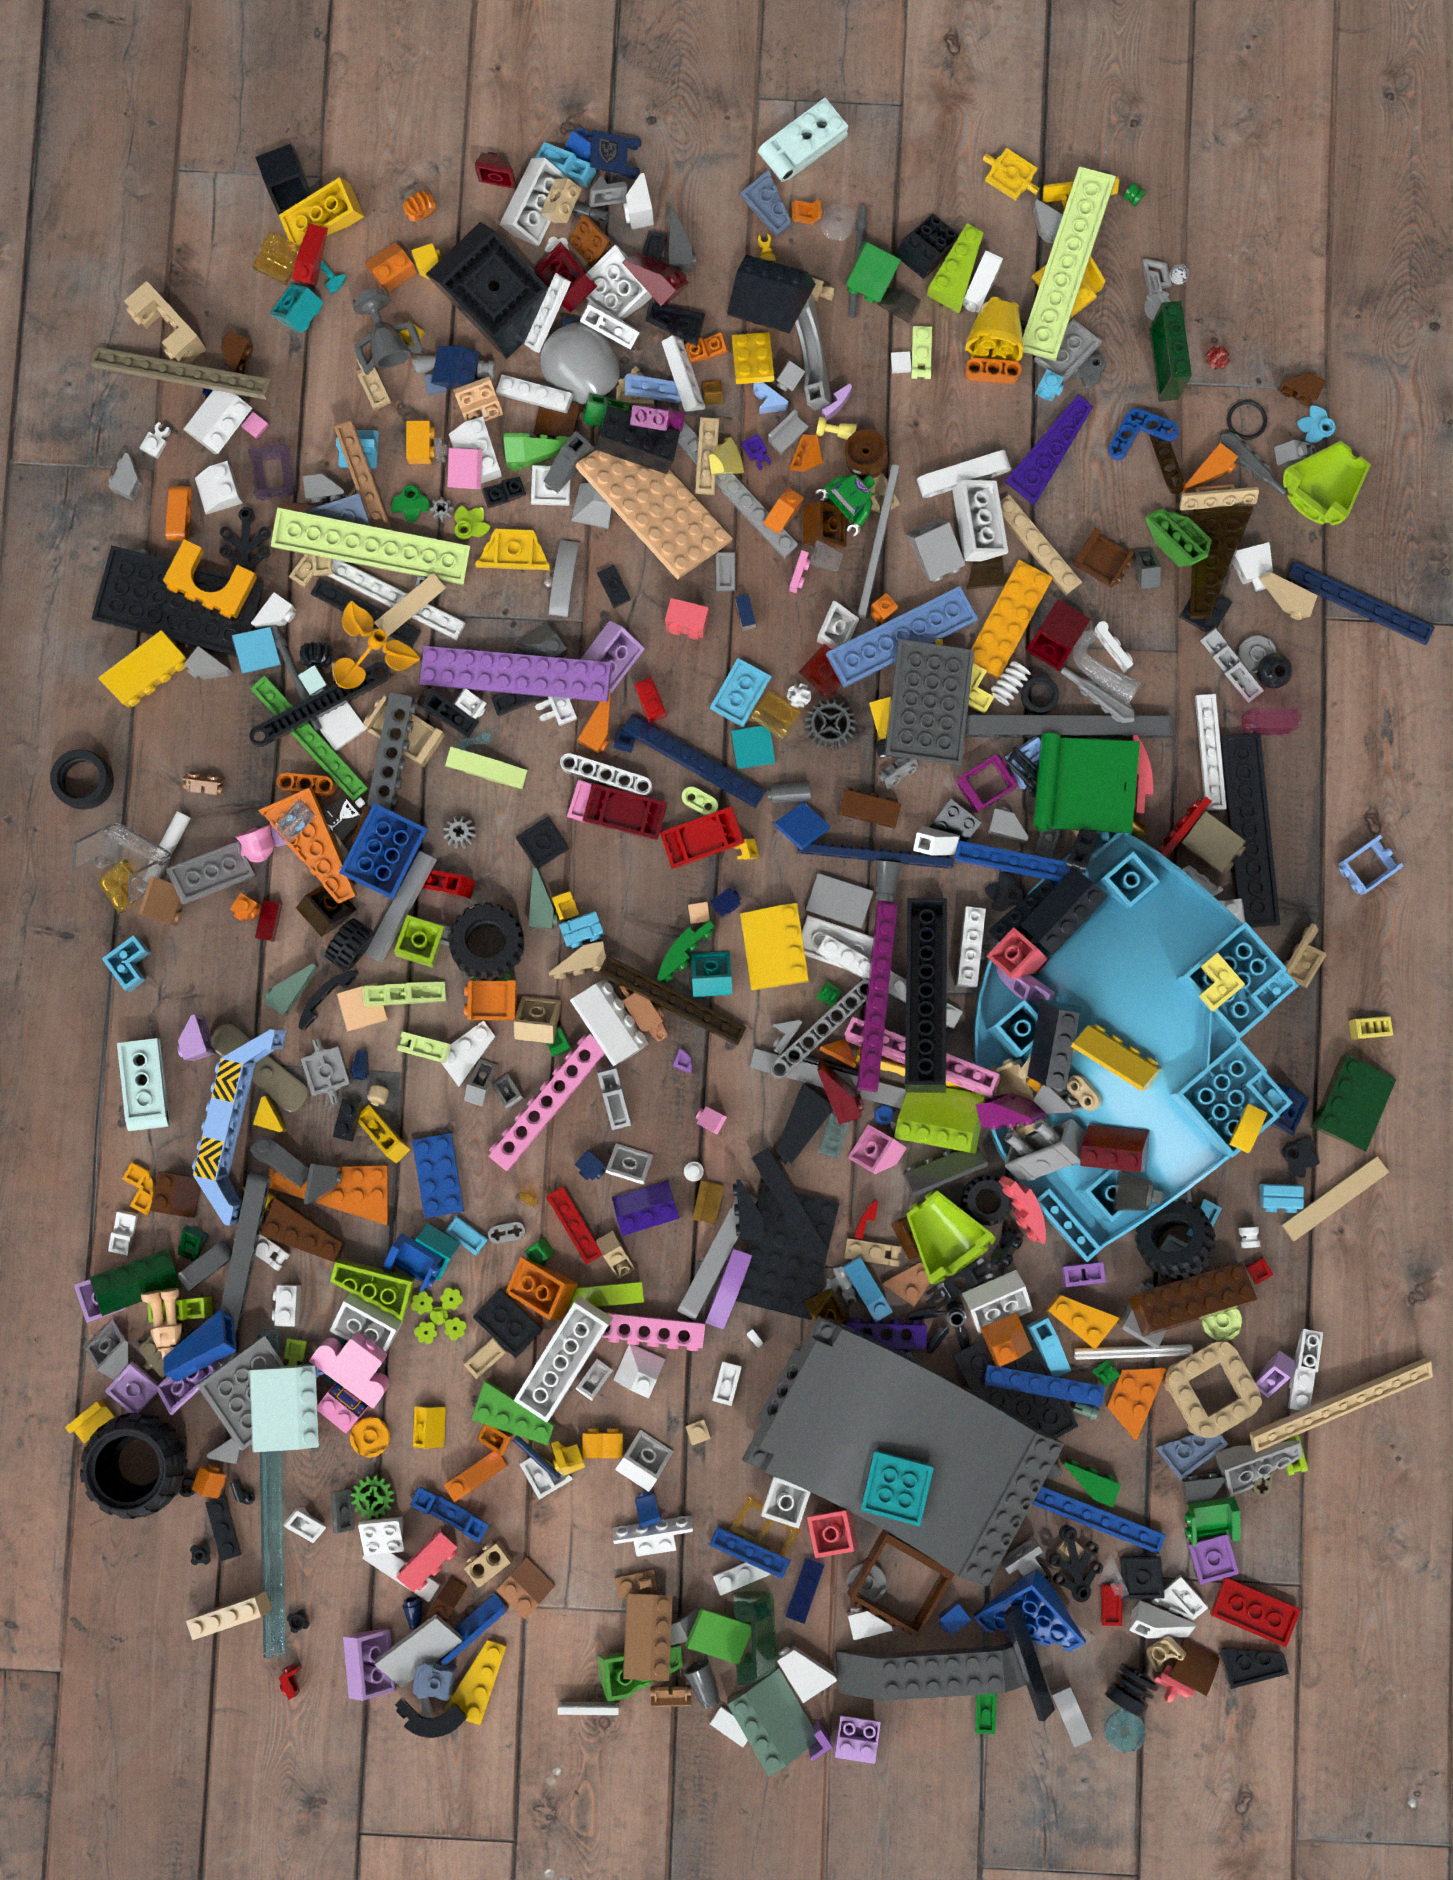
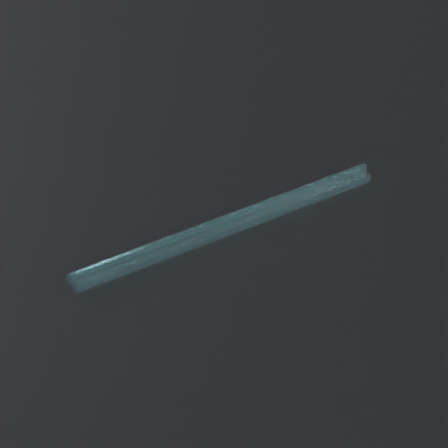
(272, 1539)

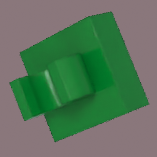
(828, 994)
(1105, 1373)

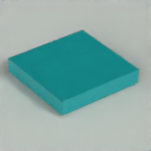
(753, 747)

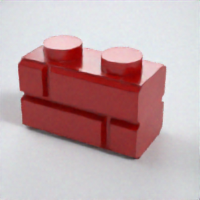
(650, 700)

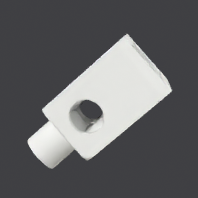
(1252, 563)

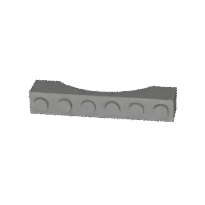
(816, 377)

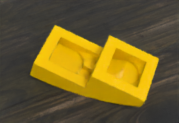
(1248, 1128)

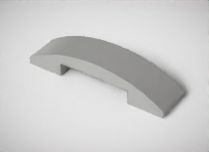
(563, 578)

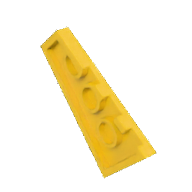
(478, 1682)

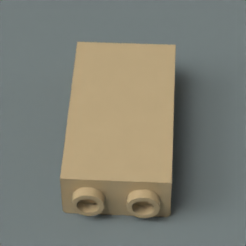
(422, 740)
(1012, 1083)

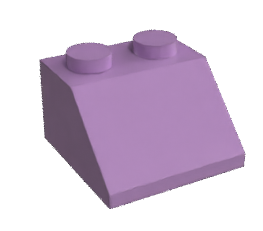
(195, 1040)

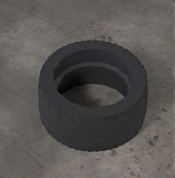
(65, 763)

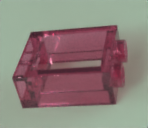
(1270, 721)

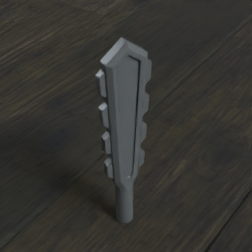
(1250, 461)

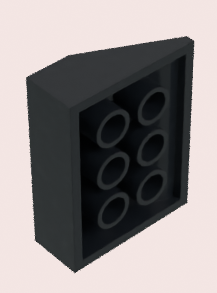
(769, 293)

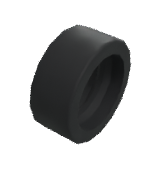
(1041, 681)

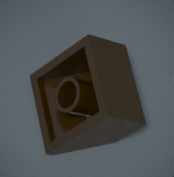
(323, 911)

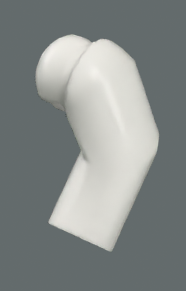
(427, 1710)

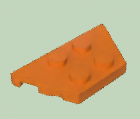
(1134, 1397)

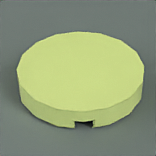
(1223, 1326)

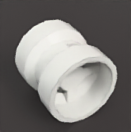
(1249, 1237)

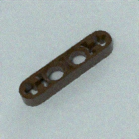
(1164, 460)

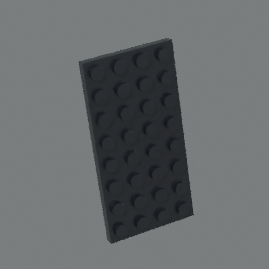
(138, 600)

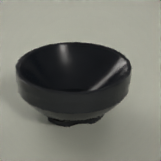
(1266, 670)

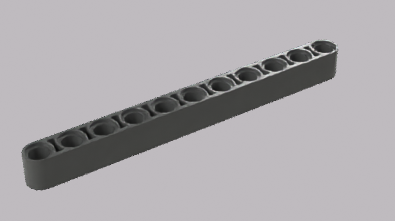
(1067, 726)

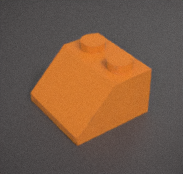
(390, 267)

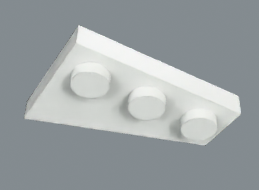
(467, 1051)

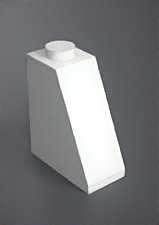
(982, 282)
(804, 1672)

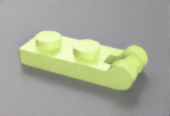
(921, 352)
(424, 1047)

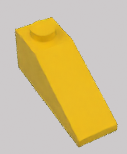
(382, 1134)

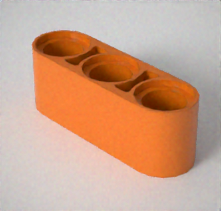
(1001, 366)
(178, 513)
(298, 779)

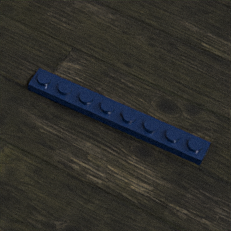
(694, 760)
(867, 854)

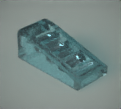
(832, 1153)

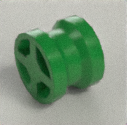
(1134, 194)

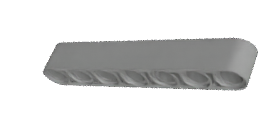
(815, 1036)
(711, 1265)

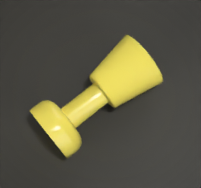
(844, 430)

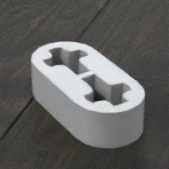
(508, 1237)

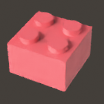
(686, 619)
(832, 1532)

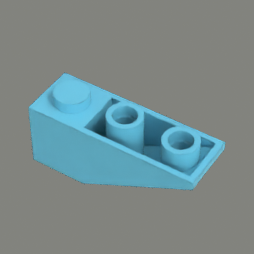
(1049, 1346)

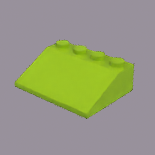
(941, 1119)

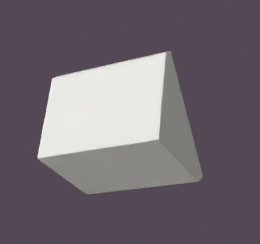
(837, 626)
(629, 1163)

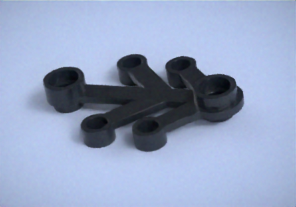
(245, 547)
(1077, 1566)

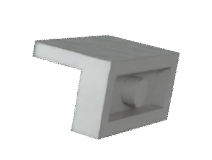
(787, 432)

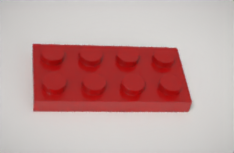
(1184, 825)
(1255, 1611)

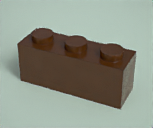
(870, 808)

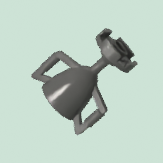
(386, 342)

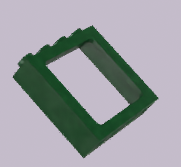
(1170, 351)

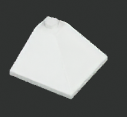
(616, 286)

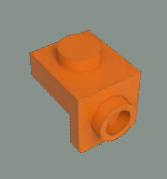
(806, 212)
(883, 608)

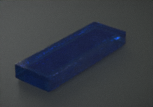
(804, 1590)

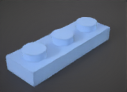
(651, 388)

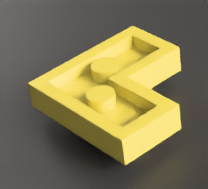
(978, 698)
(1225, 982)

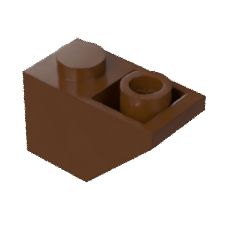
(236, 351)
(1303, 388)

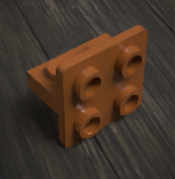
(590, 240)

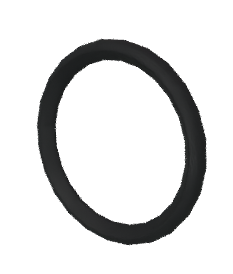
(1245, 403)

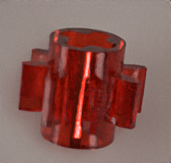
(1217, 357)

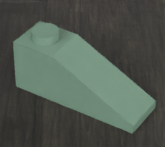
(542, 912)
(287, 992)

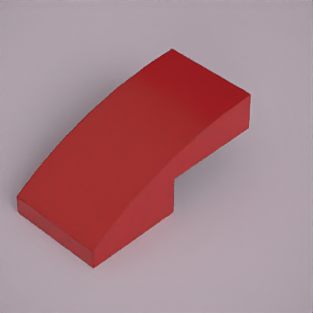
(869, 1214)

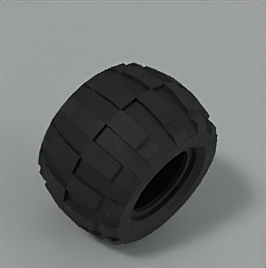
(102, 1472)

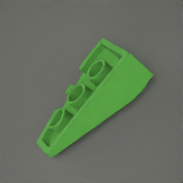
(525, 451)
(611, 1674)

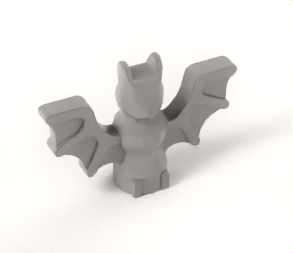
(841, 1280)

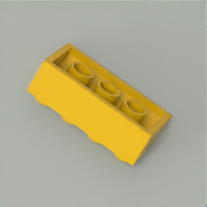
(1116, 1057)

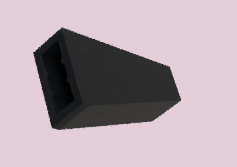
(803, 1122)

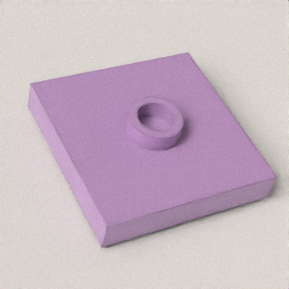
(133, 1388)

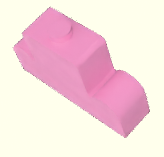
(354, 1366)

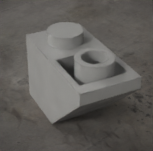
(1293, 452)
(126, 478)
(321, 489)
(1056, 1100)

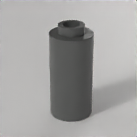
(789, 792)

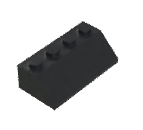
(1063, 910)
(1052, 1043)

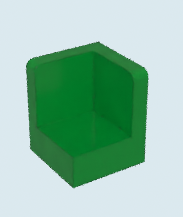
(560, 1043)

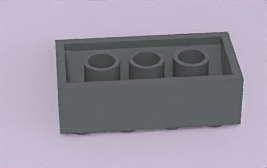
(942, 1170)

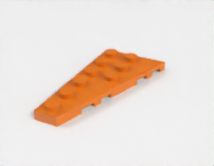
(315, 845)
(361, 1193)

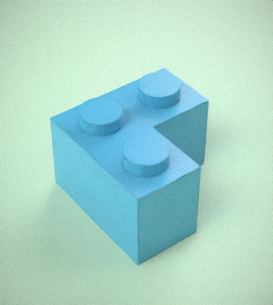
(123, 960)

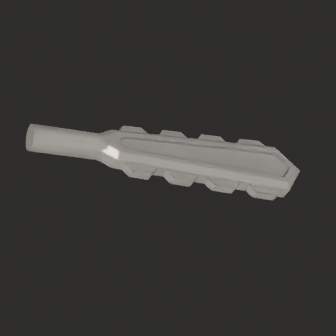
(1098, 695)

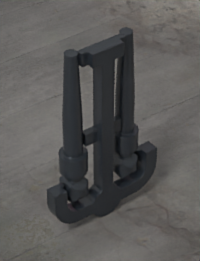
(1030, 771)

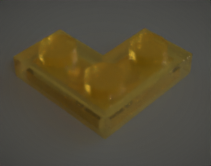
(114, 885)

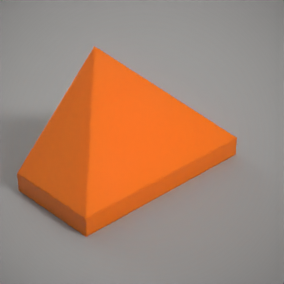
(807, 454)
(841, 1051)

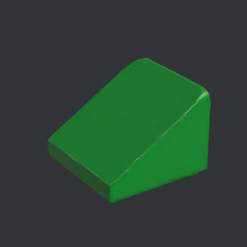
(540, 1251)

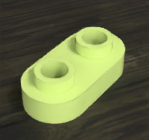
(700, 801)

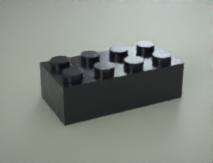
(634, 443)

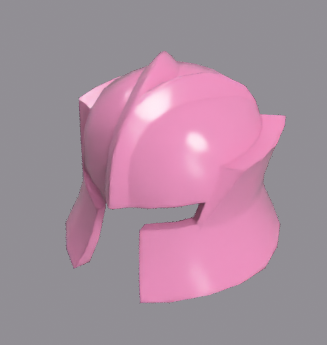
(256, 843)

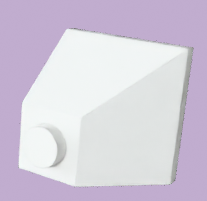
(639, 1370)

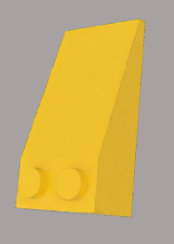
(329, 207)

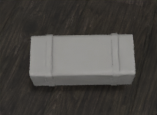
(1045, 1150)

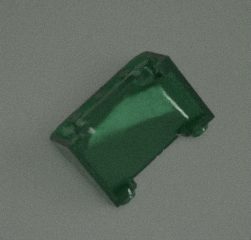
(759, 1610)

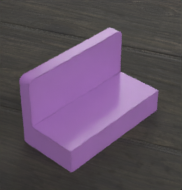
(824, 1741)

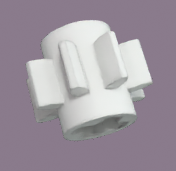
(799, 695)

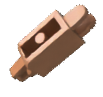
(645, 1014)

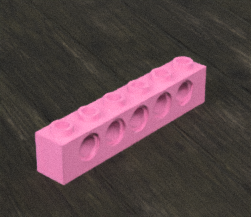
(695, 1329)

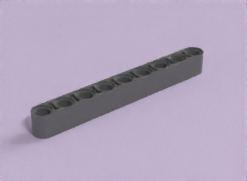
(245, 1247)

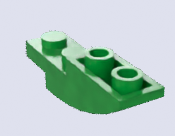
(677, 957)

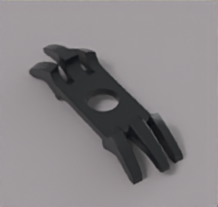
(971, 1278)

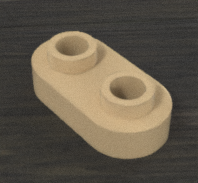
(1084, 1091)

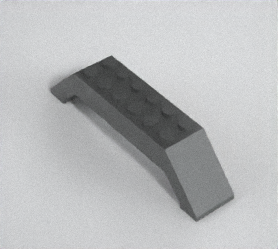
(930, 1672)

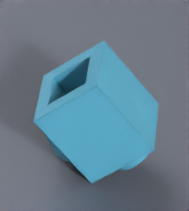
(1050, 386)

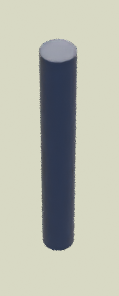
(536, 1457)

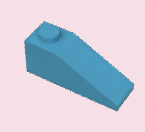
(867, 1289)

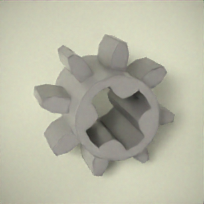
(440, 514)

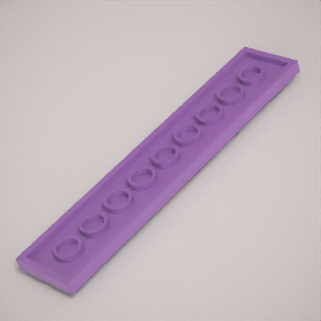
(516, 673)

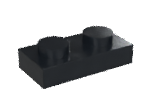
(347, 1120)

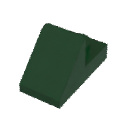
(192, 1242)

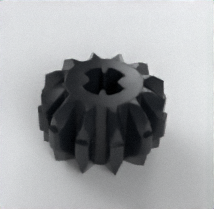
(316, 654)

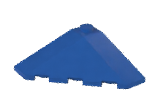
(1042, 1609)

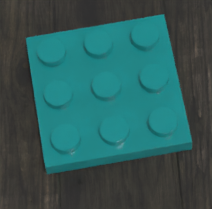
(897, 1488)

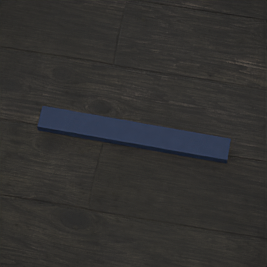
(1360, 603)

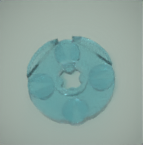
(1127, 1743)

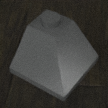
(542, 643)
(321, 1181)

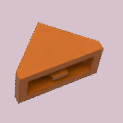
(495, 1439)

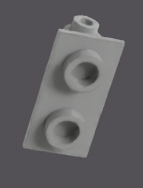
(893, 776)

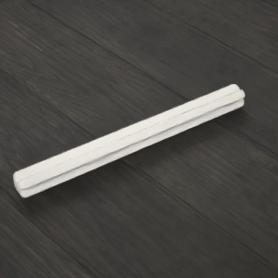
(1133, 1352)

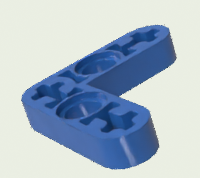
(1137, 426)

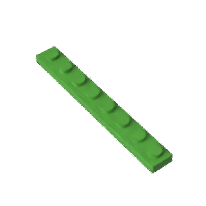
(312, 742)

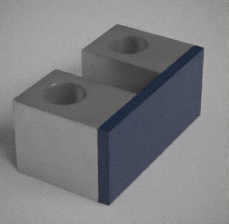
(745, 611)

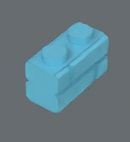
(581, 929)
(1281, 1196)

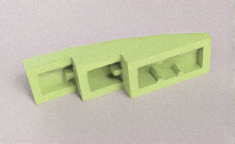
(486, 768)
(404, 993)

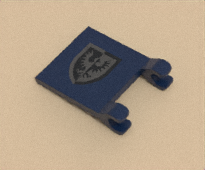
(611, 151)

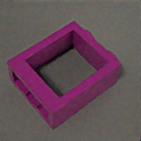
(970, 794)

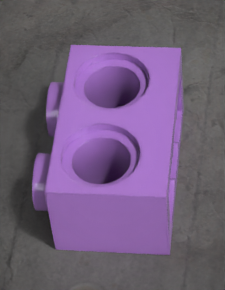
(1082, 1274)

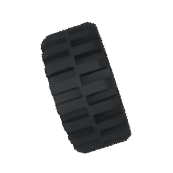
(486, 916)
(1189, 1258)

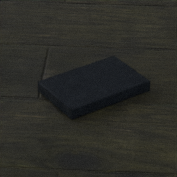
(507, 1323)

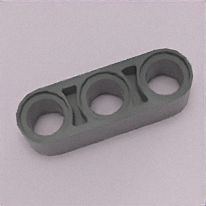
(205, 1266)

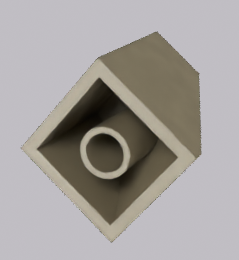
(1214, 843)

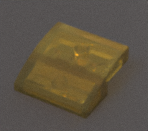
(277, 258)

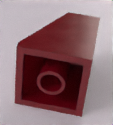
(1058, 634)

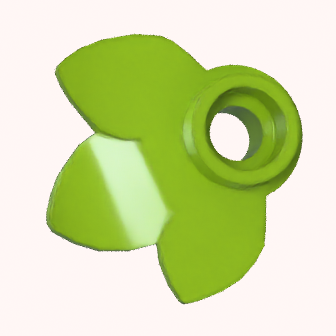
(472, 521)

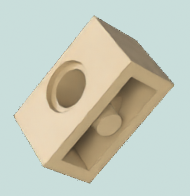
(561, 200)

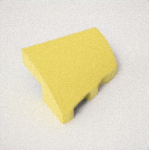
(726, 459)

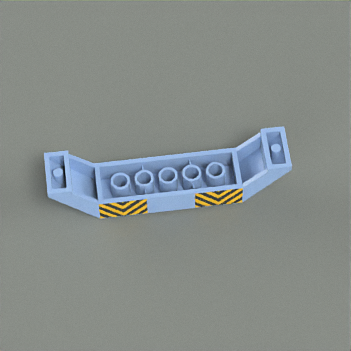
(224, 1122)

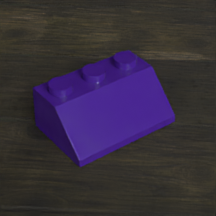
(645, 1208)

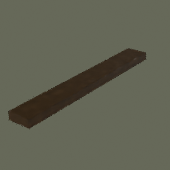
(672, 1000)

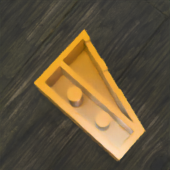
(1084, 1321)

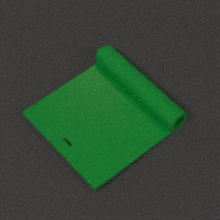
(1084, 784)

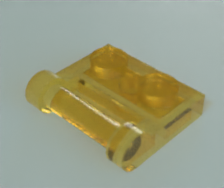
(777, 710)

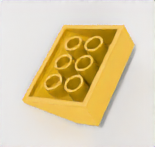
(144, 669)
(774, 947)

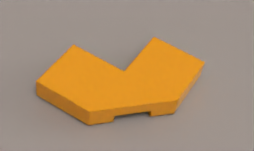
(141, 1178)

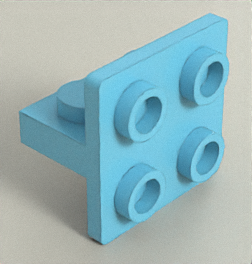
(369, 441)

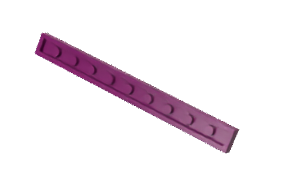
(877, 996)

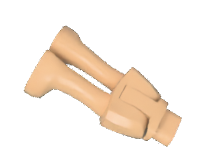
(166, 1335)

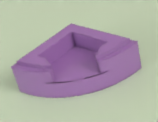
(683, 1061)

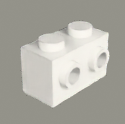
(287, 1305)

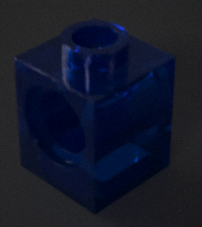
(726, 902)

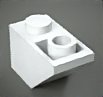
(935, 842)

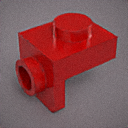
(288, 1685)

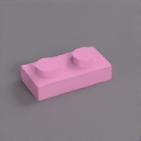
(802, 564)

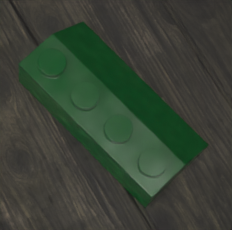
(126, 1283)

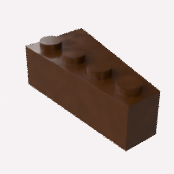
(298, 1231)

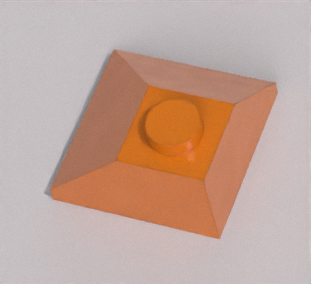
(1006, 1339)

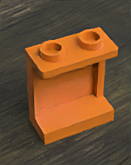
(491, 1000)

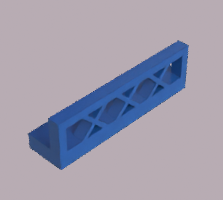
(477, 1623)

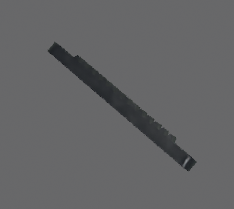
(316, 707)

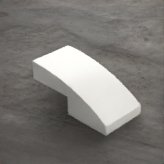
(123, 1232)

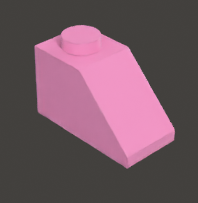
(710, 1119)

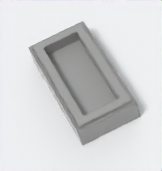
(725, 571)

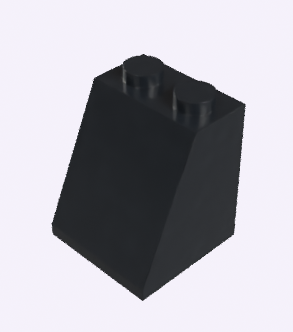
(283, 177)

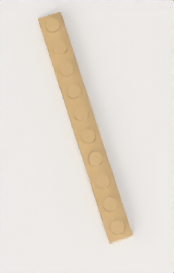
(1341, 1404)

